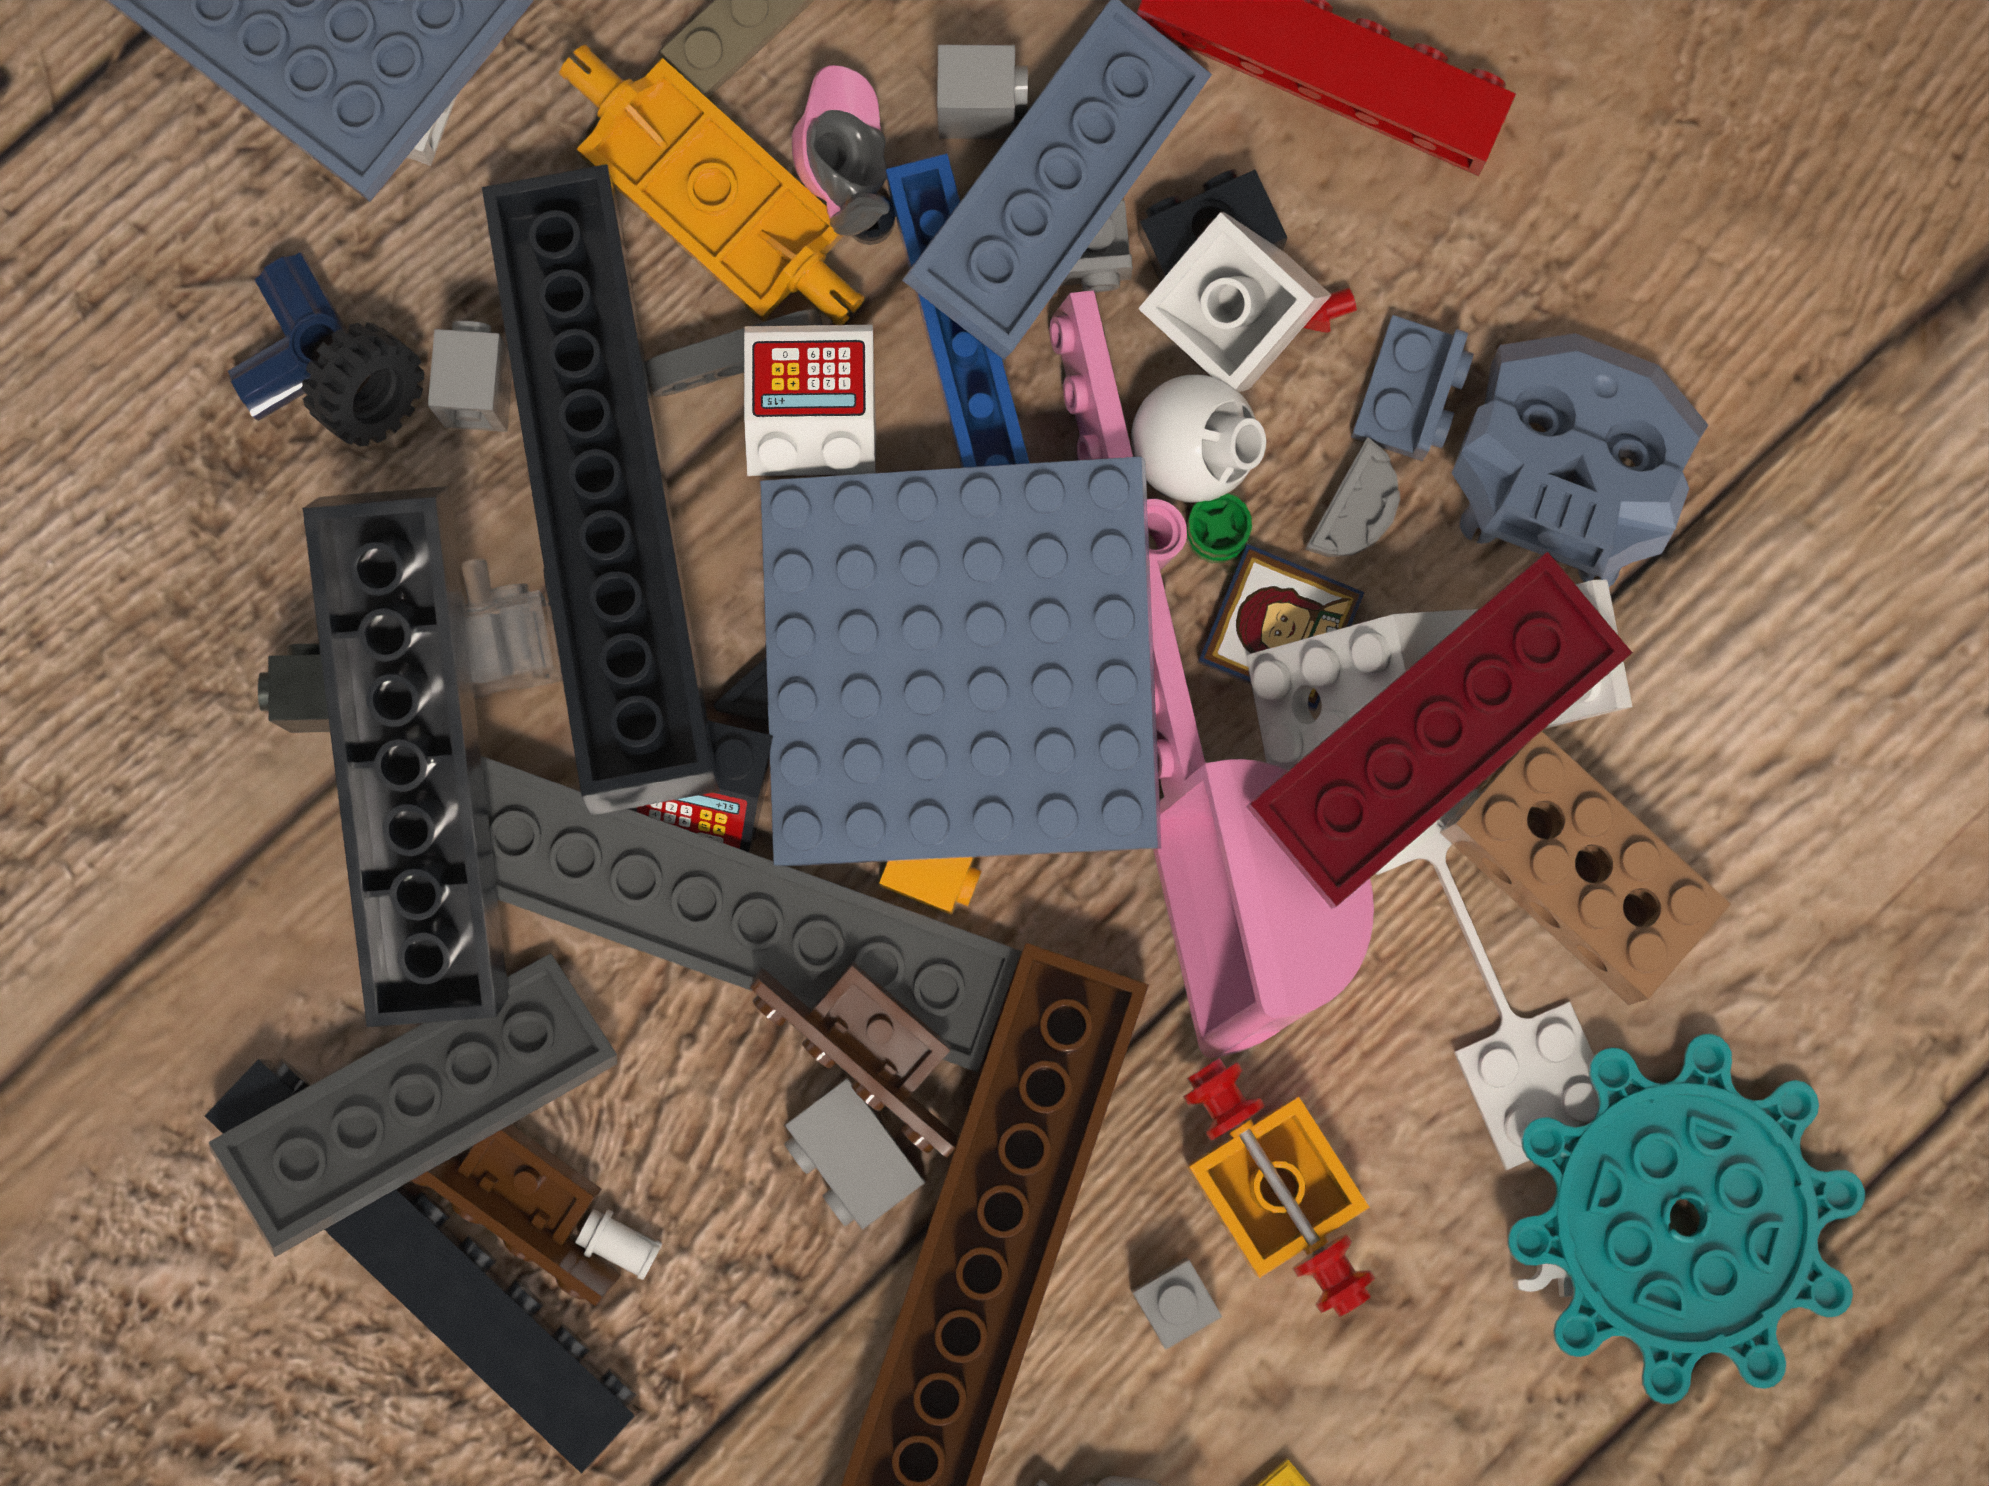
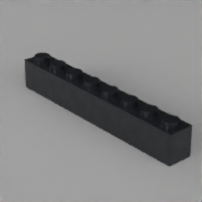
(463, 1300)

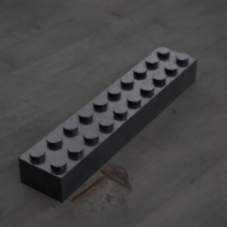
(599, 491)

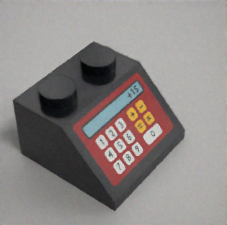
(735, 810)

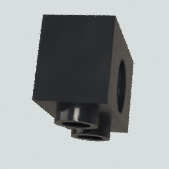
(1169, 224)

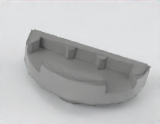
(1361, 506)

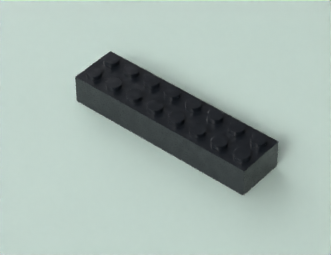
(406, 755)

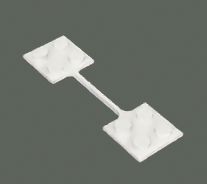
(1528, 1064)

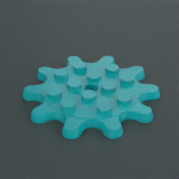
(1754, 1206)

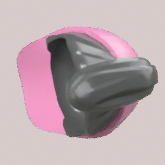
(842, 149)

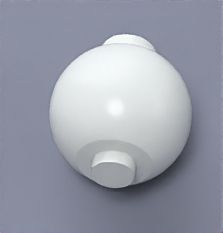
(1196, 438)

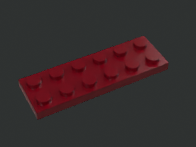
(1439, 730)

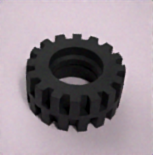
(343, 369)

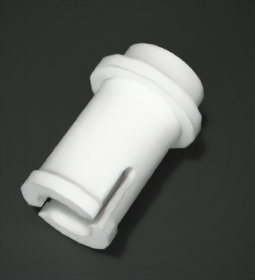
(618, 1243)

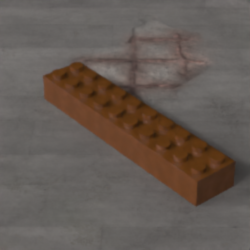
(997, 1225)

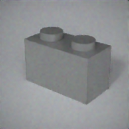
(979, 91)
(470, 378)
(853, 1156)

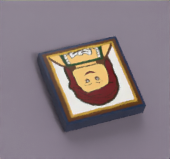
(1273, 606)

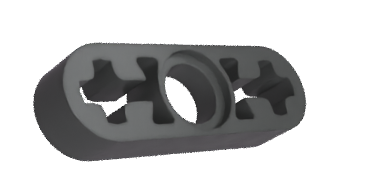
(711, 358)

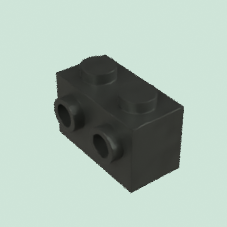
(295, 690)

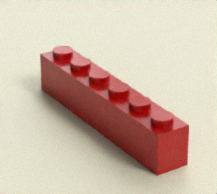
(1346, 70)

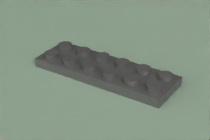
(410, 1107)

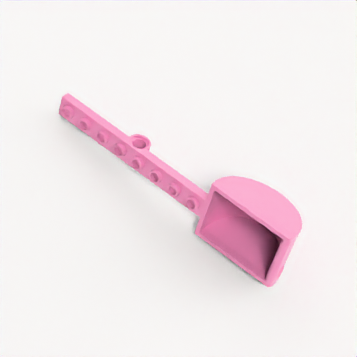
(1242, 916)

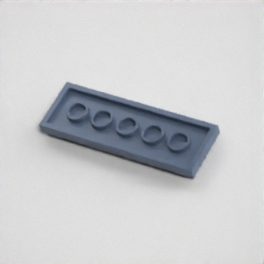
(1057, 178)

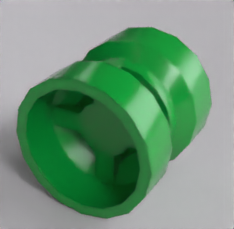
(1224, 518)

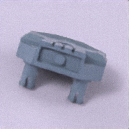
(1567, 485)

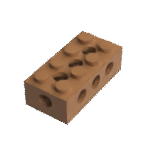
(1625, 858)

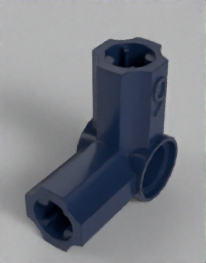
(305, 316)

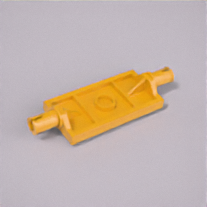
(711, 188)

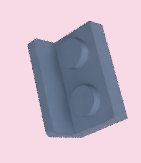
(1411, 388)

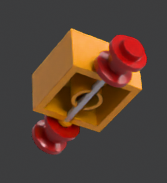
(1278, 1187)

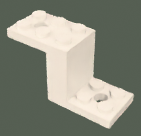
(1362, 660)

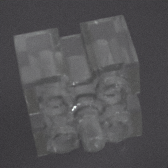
(507, 634)

